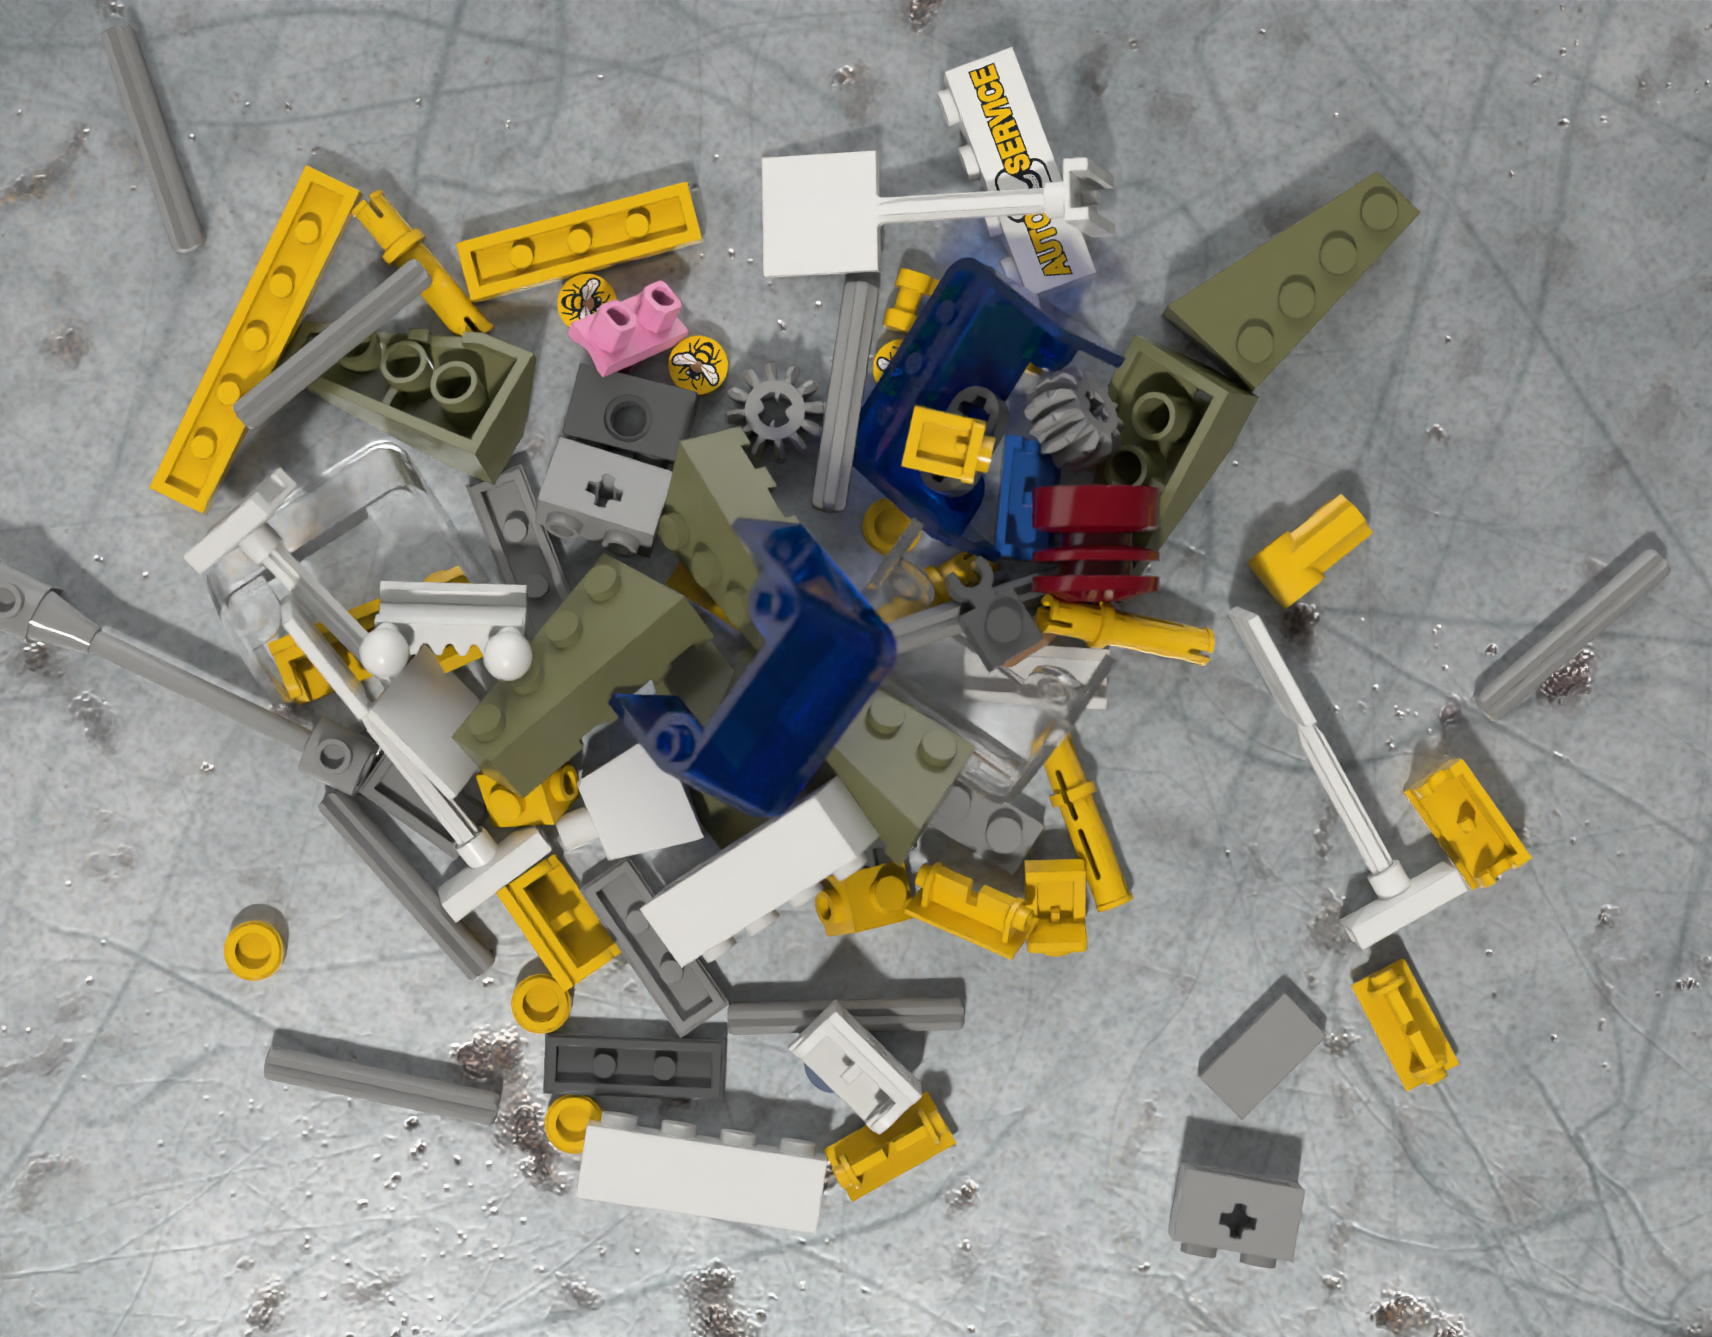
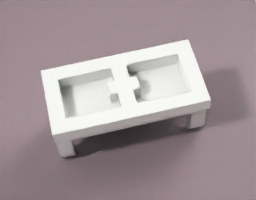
(857, 1067)

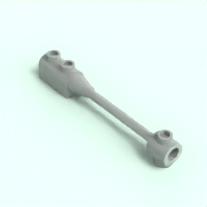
(38, 614)

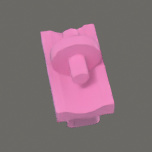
(631, 329)

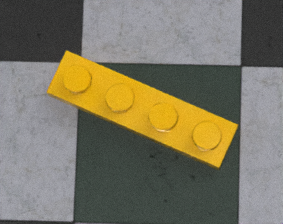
(579, 242)

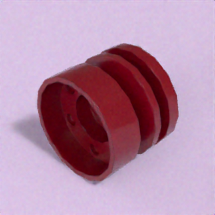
(1096, 540)

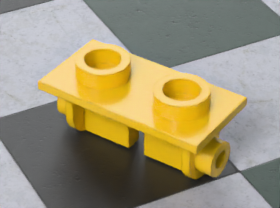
(982, 918)
(1405, 1025)
(871, 1160)

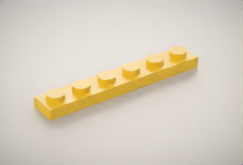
(256, 337)

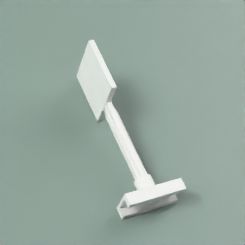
(829, 212)
(418, 704)
(488, 863)
(1399, 899)

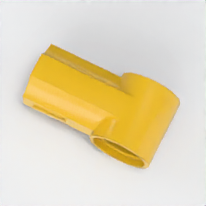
(1299, 558)

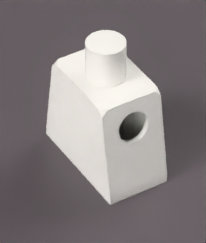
(631, 808)

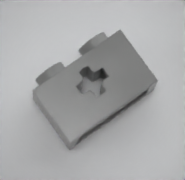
(584, 475)
(1270, 1203)

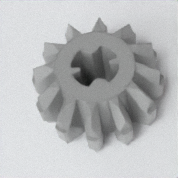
(795, 414)
(1074, 419)

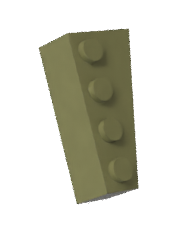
(1277, 293)
(705, 495)
(600, 642)
(892, 764)

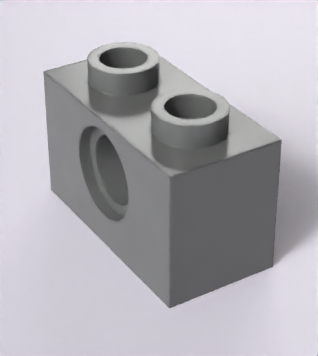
(598, 399)

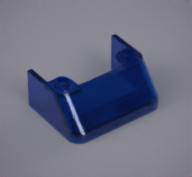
(969, 334)
(794, 698)

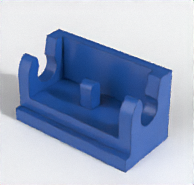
(1021, 470)

